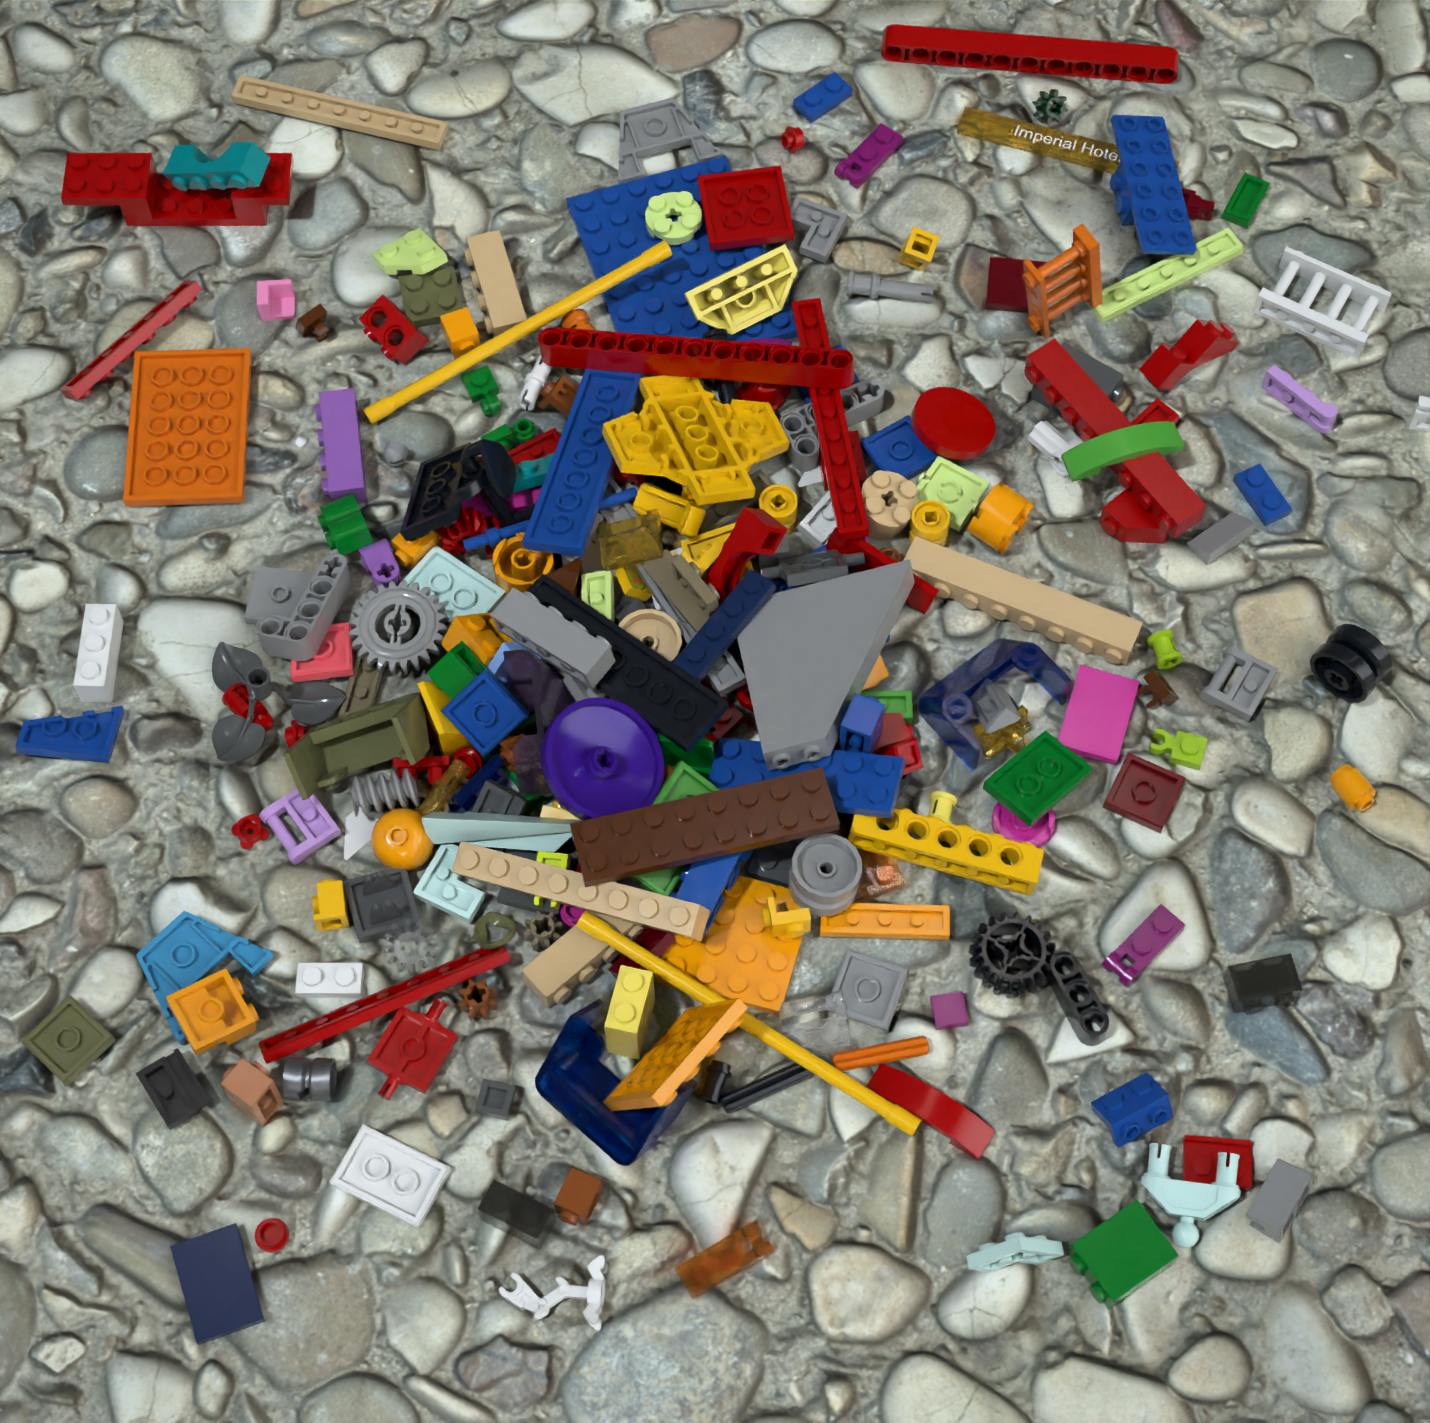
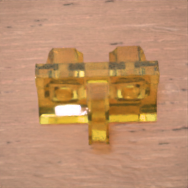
(1012, 738)

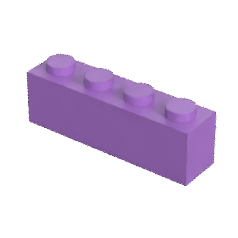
(341, 445)

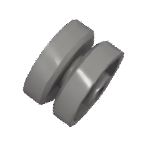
(825, 874)

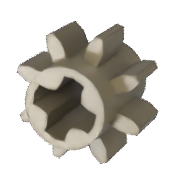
(540, 923)

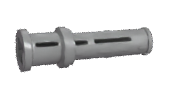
(875, 286)

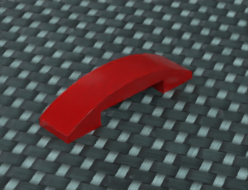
(934, 1109)

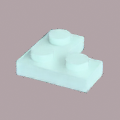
(445, 890)
(1014, 1249)

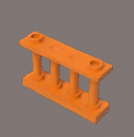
(1086, 281)

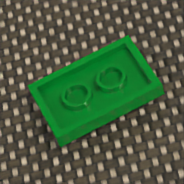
(1037, 778)

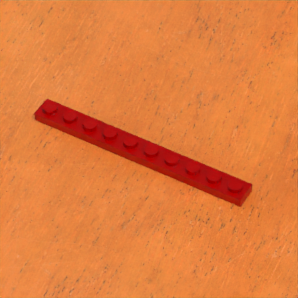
(832, 431)

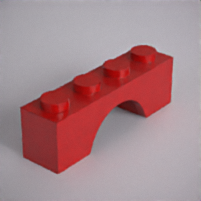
(752, 535)

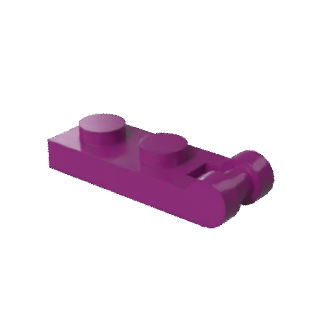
(869, 156)
(1144, 945)

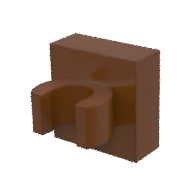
(313, 322)
(1160, 688)

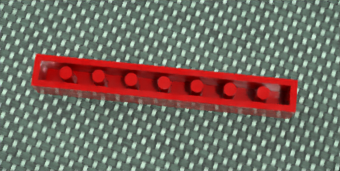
(1093, 415)

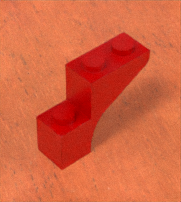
(1197, 346)

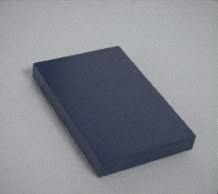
(217, 1284)

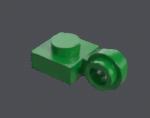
(482, 388)
(522, 431)

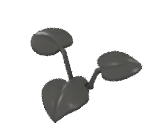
(240, 739)

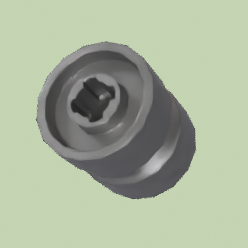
(309, 1078)

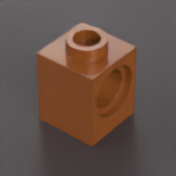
(578, 1197)

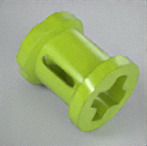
(1165, 649)

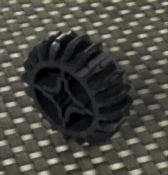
(986, 941)

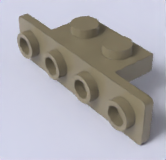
(684, 588)

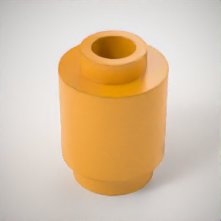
(1353, 788)

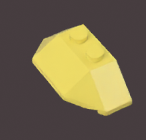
(745, 292)

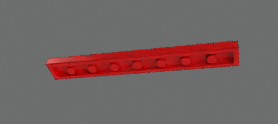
(382, 1002)

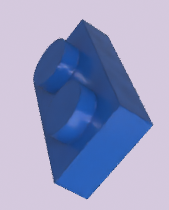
(822, 97)
(1262, 494)

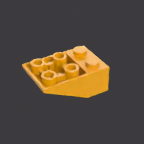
(477, 633)

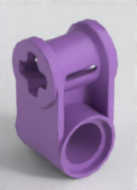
(380, 563)

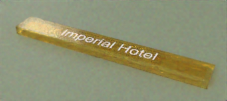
(1039, 140)

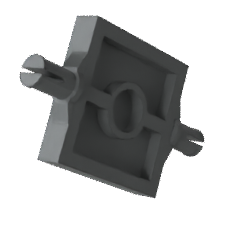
(812, 567)

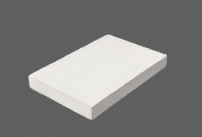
(390, 1176)

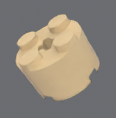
(888, 503)

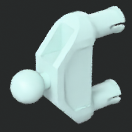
(1190, 1199)

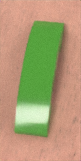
(1119, 446)

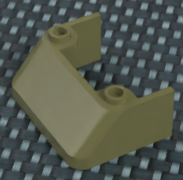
(357, 742)

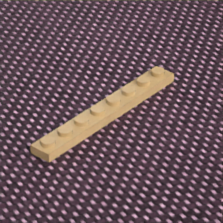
(339, 112)

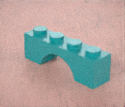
(237, 167)

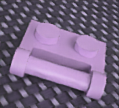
(308, 817)

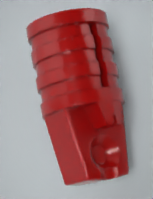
(239, 704)

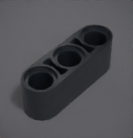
(1078, 1013)

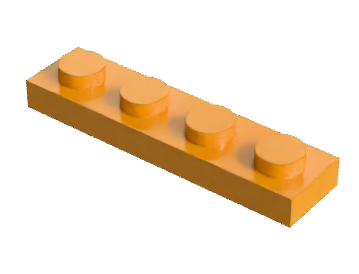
(889, 922)

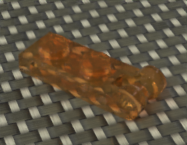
(723, 1260)

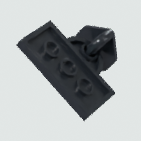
(456, 477)

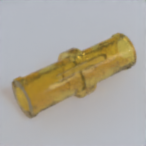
(455, 773)

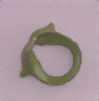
(498, 920)

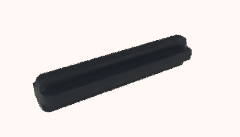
(764, 1087)

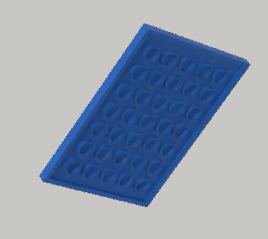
(653, 300)

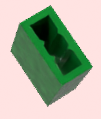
(1121, 1255)

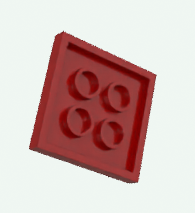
(745, 208)

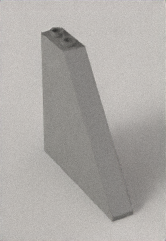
(812, 655)

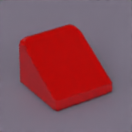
(908, 750)

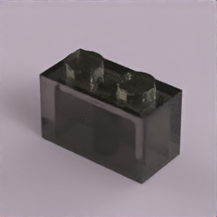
(1262, 984)
(516, 1214)

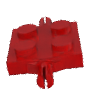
(412, 1049)

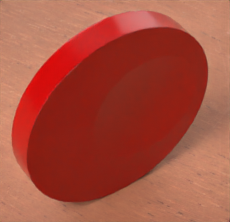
(953, 423)

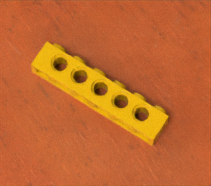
(957, 859)

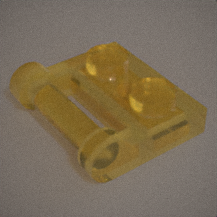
(632, 546)

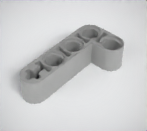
(861, 399)
(303, 633)

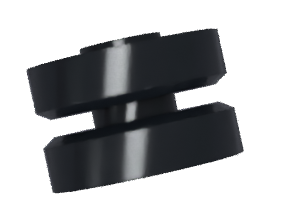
(1351, 663)

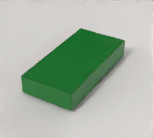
(1245, 200)

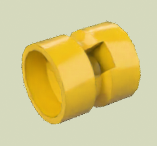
(781, 504)
(930, 521)

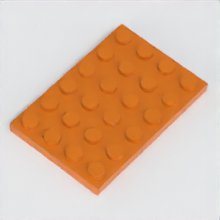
(188, 427)

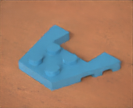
(190, 952)

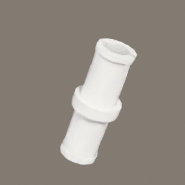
(534, 384)

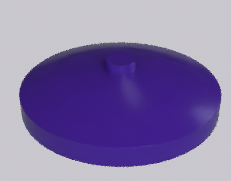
(601, 759)

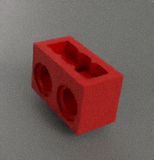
(395, 327)

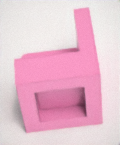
(276, 300)

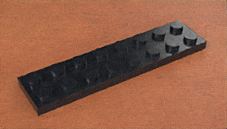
(641, 677)

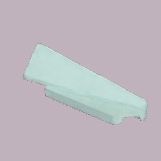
(498, 830)

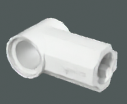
(1052, 444)

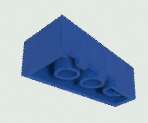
(707, 880)

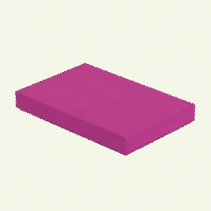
(1098, 714)

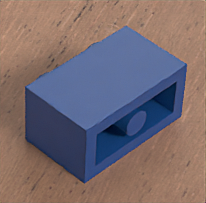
(862, 725)

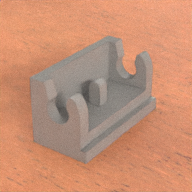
(1279, 1200)

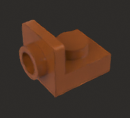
(559, 394)

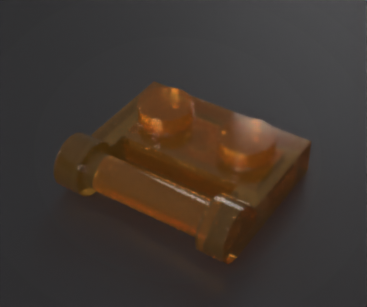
(881, 875)

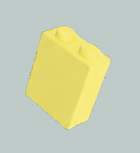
(629, 1012)

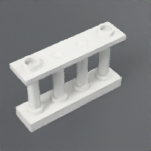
(1315, 324)

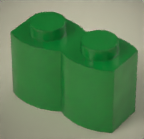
(345, 525)

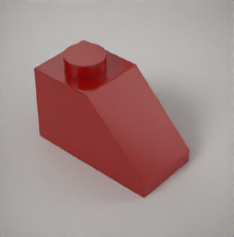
(1129, 521)

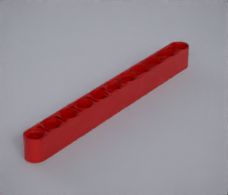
(1030, 54)
(697, 357)

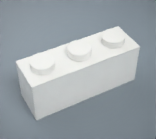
(98, 653)

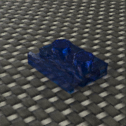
(466, 796)

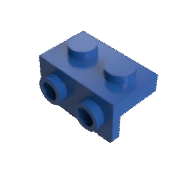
(1133, 1109)

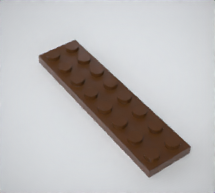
(704, 826)

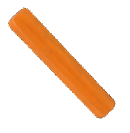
(880, 1053)

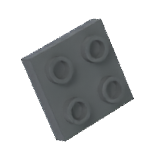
(380, 901)

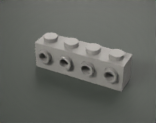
(553, 637)

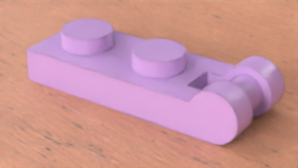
(1299, 399)

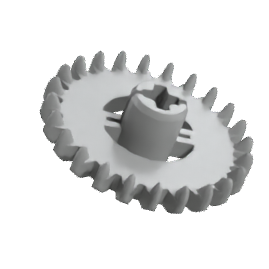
(403, 647)

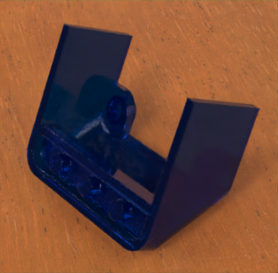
(948, 704)
(579, 1083)

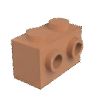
(251, 1090)

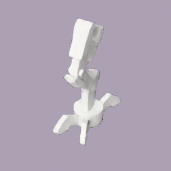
(526, 1299)

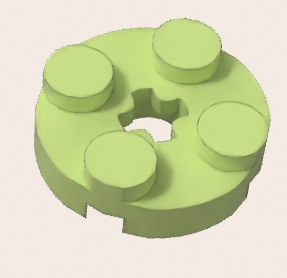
(670, 204)

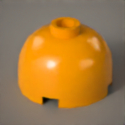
(401, 840)

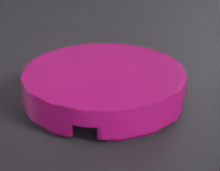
(1014, 829)

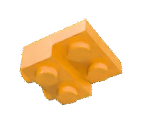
(213, 1011)

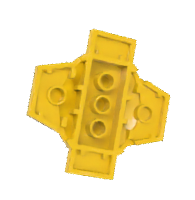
(695, 439)

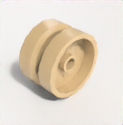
(656, 631)

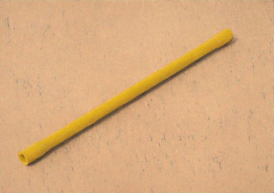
(389, 404)
(891, 1112)

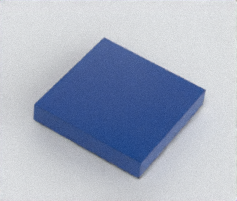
(898, 450)
(485, 712)

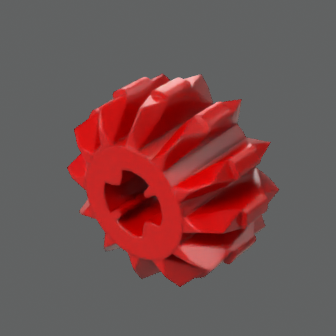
(469, 524)

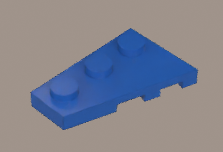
(76, 738)

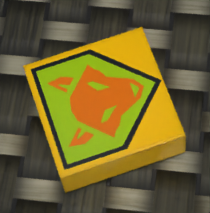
(632, 583)

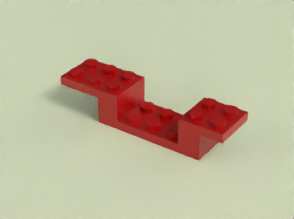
(153, 200)

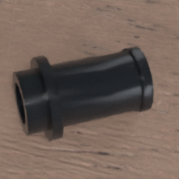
(715, 1082)

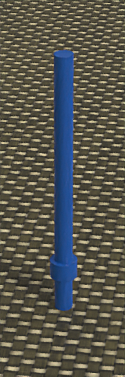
(494, 536)

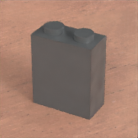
(1105, 377)

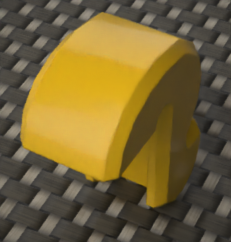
(672, 508)

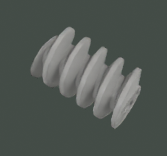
(384, 792)

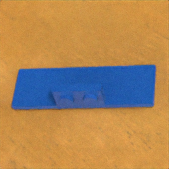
(1149, 186)

